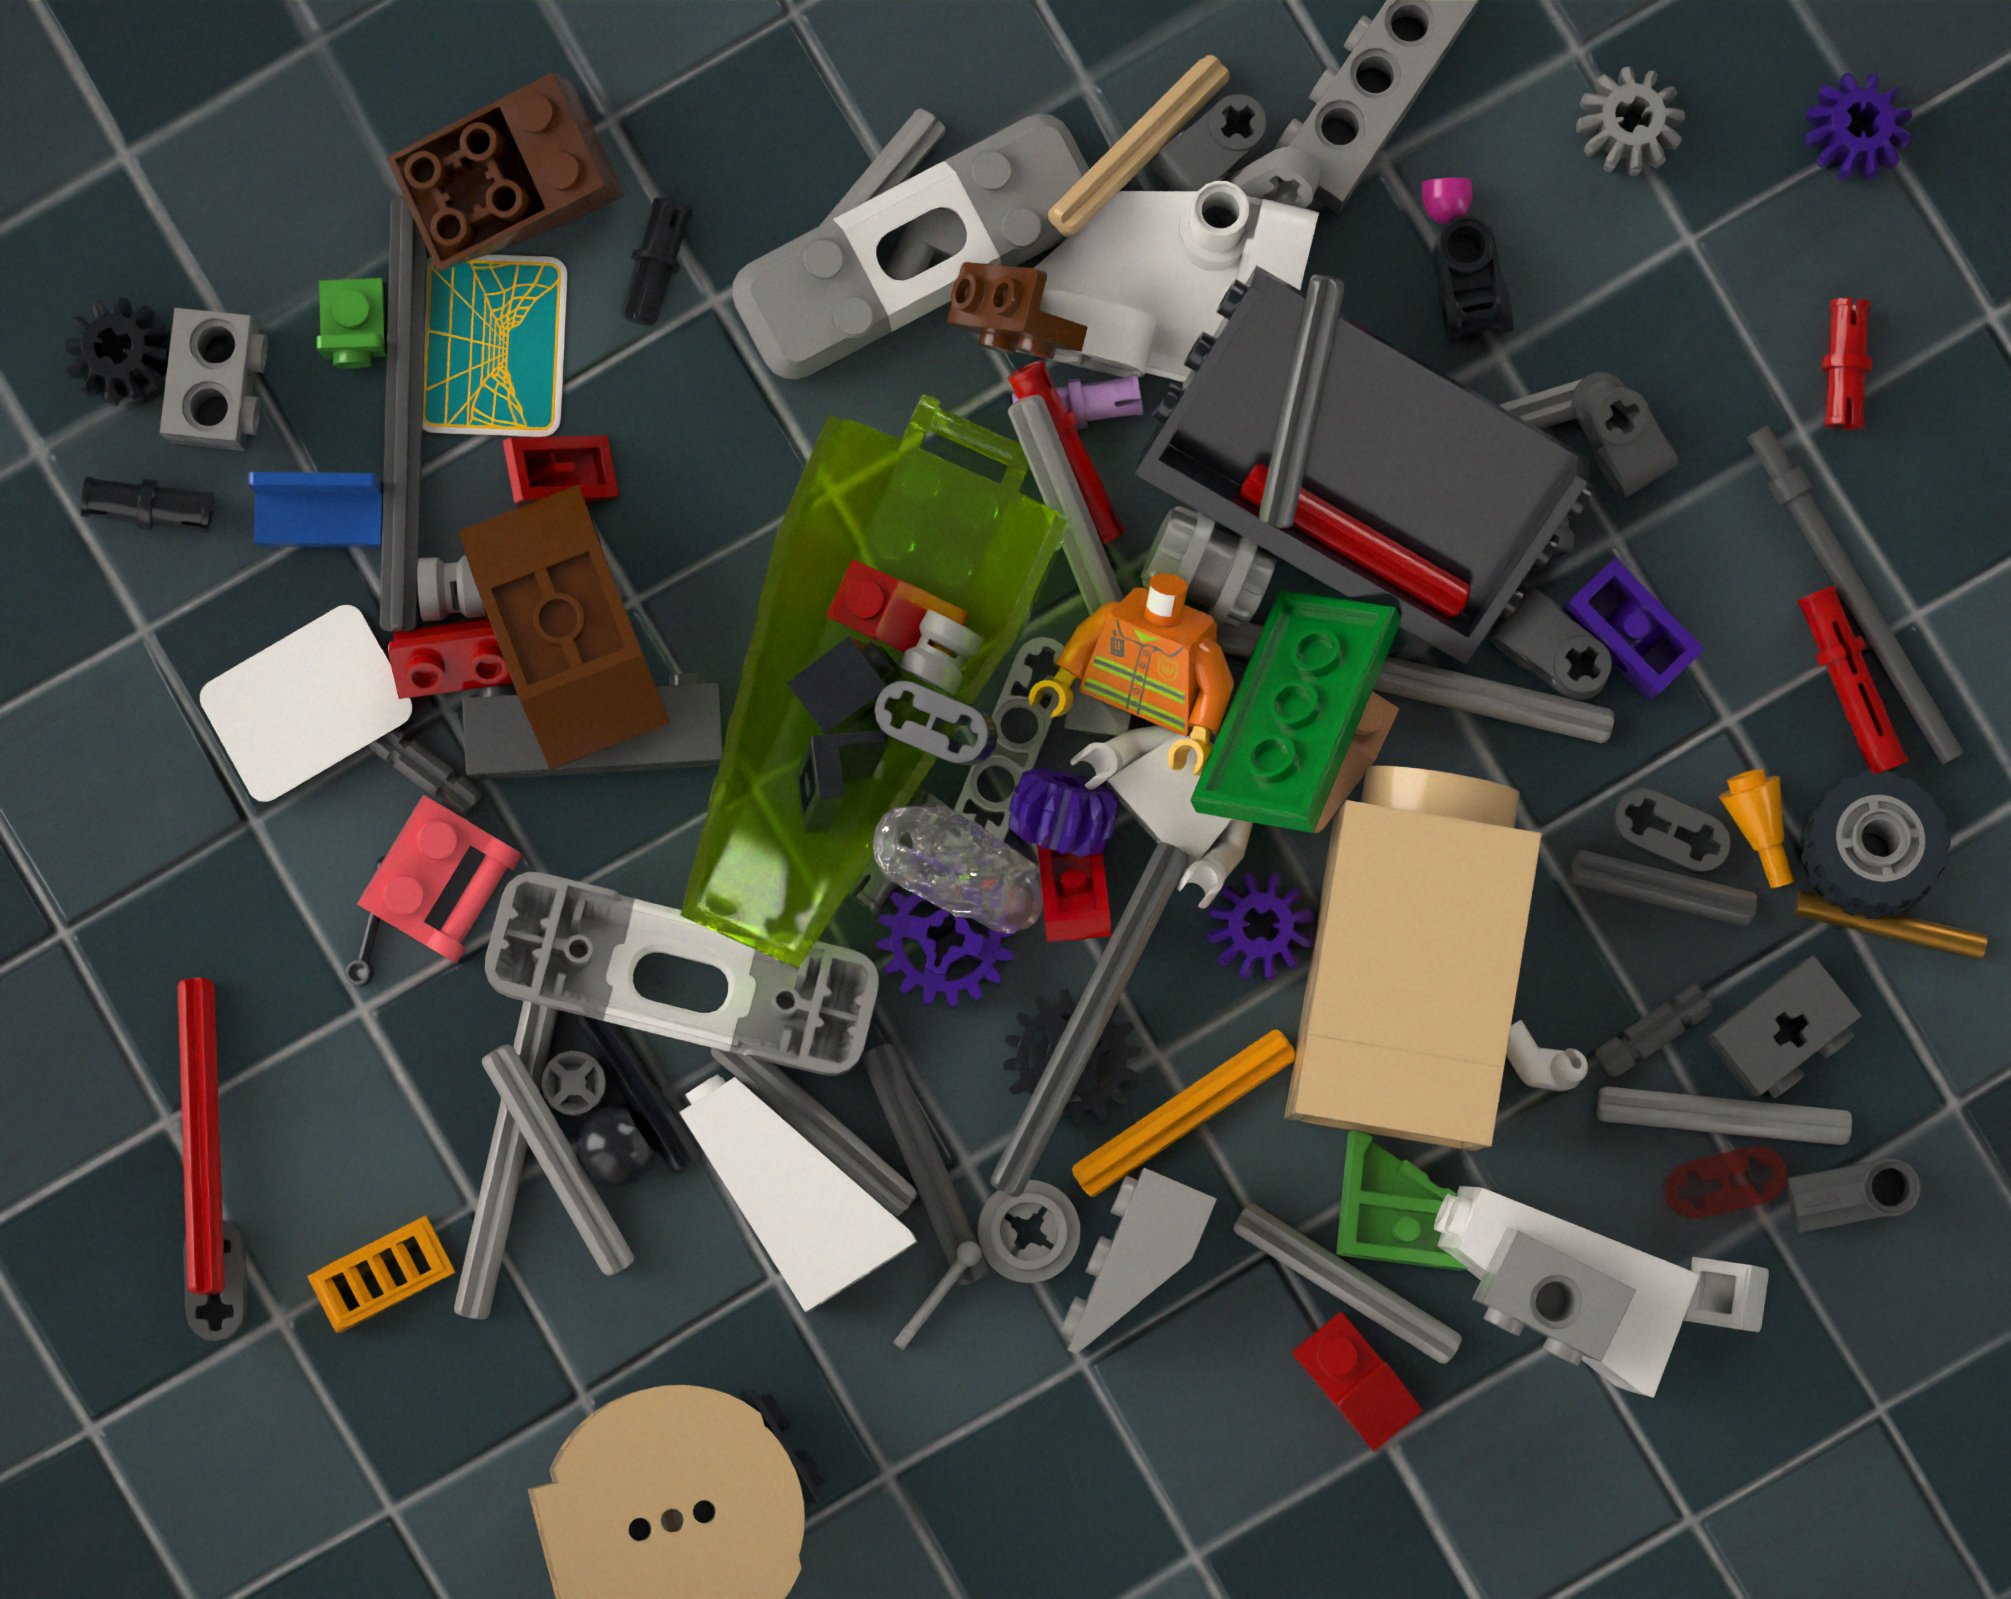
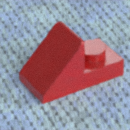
(887, 607)
(1073, 896)
(1357, 1381)

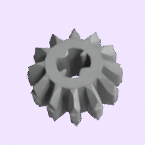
(1615, 102)

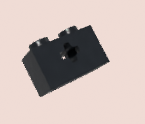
(845, 685)

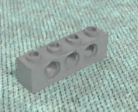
(1374, 114)

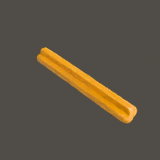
(1184, 1113)

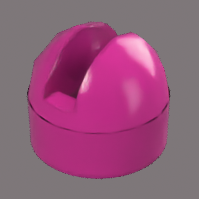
(1447, 198)

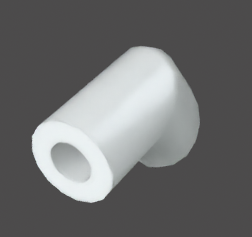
(1543, 1066)

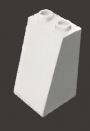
(798, 1202)
(1643, 1342)

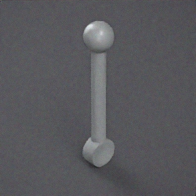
(967, 1255)

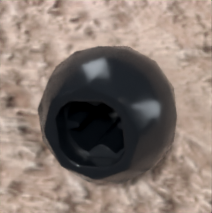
(615, 1147)

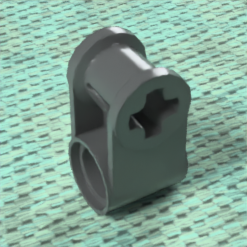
(1204, 150)
(1621, 433)
(1543, 638)

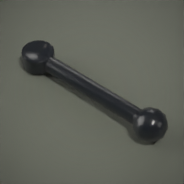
(360, 971)

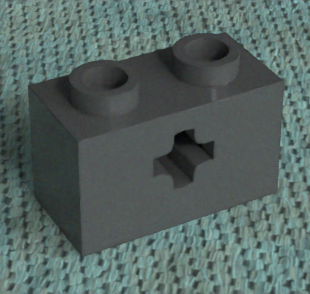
(1747, 1038)

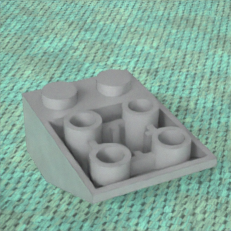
(1152, 1242)

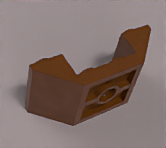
(563, 628)

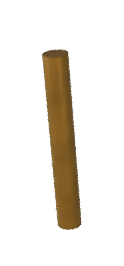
(1896, 927)

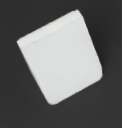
(1728, 1294)

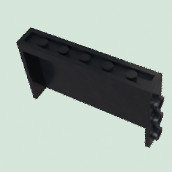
(1386, 448)

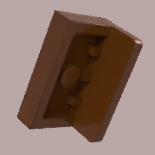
(1005, 311)

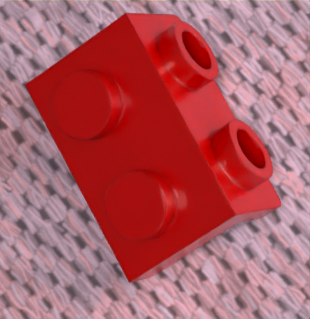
(447, 659)

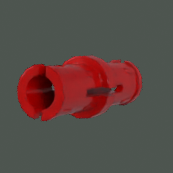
(1847, 364)

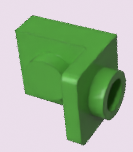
(352, 321)

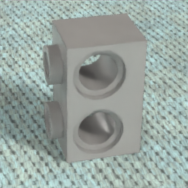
(194, 380)

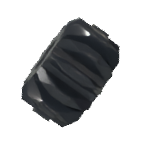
(100, 370)

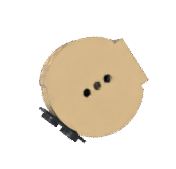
(677, 1499)

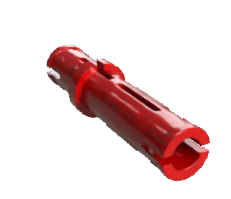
(1036, 380)
(1852, 679)

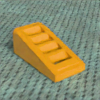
(331, 1299)

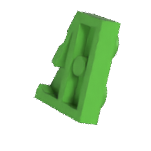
(1389, 1209)

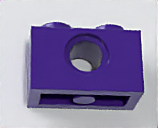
(1635, 628)

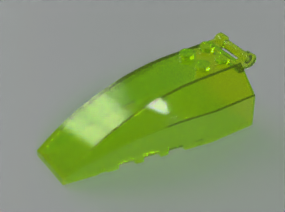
(915, 521)

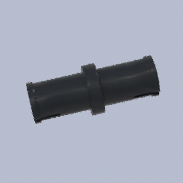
(147, 504)

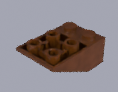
(505, 173)

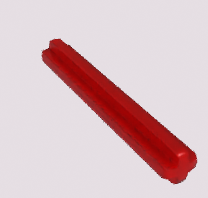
(1368, 548)

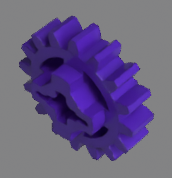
(934, 978)

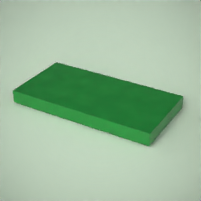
(1296, 711)

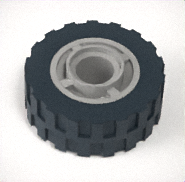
(1896, 813)

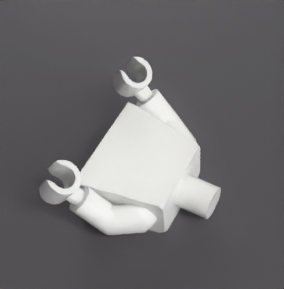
(1162, 803)

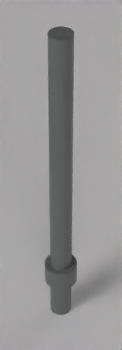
(1791, 488)

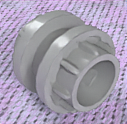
(1220, 569)

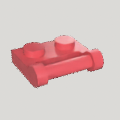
(422, 866)

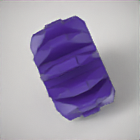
(1871, 147)
(1062, 813)
(1259, 905)

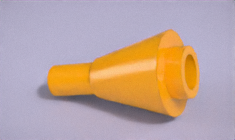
(1757, 810)

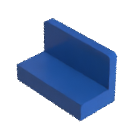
(317, 509)

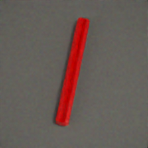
(201, 1136)

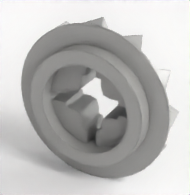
(1034, 1262)

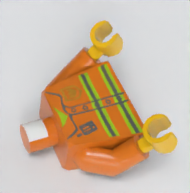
(1152, 662)

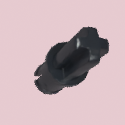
(655, 262)

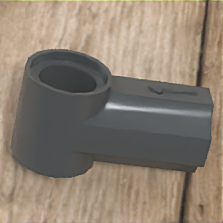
(1846, 1195)

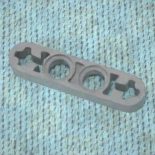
(1013, 756)

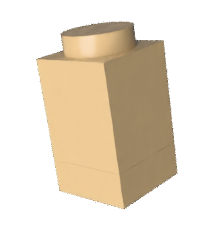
(1415, 960)

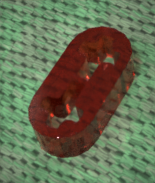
(1729, 1197)

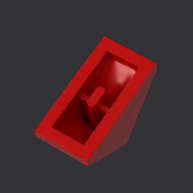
(556, 463)

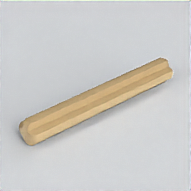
(1138, 146)

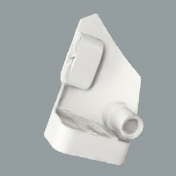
(1156, 271)

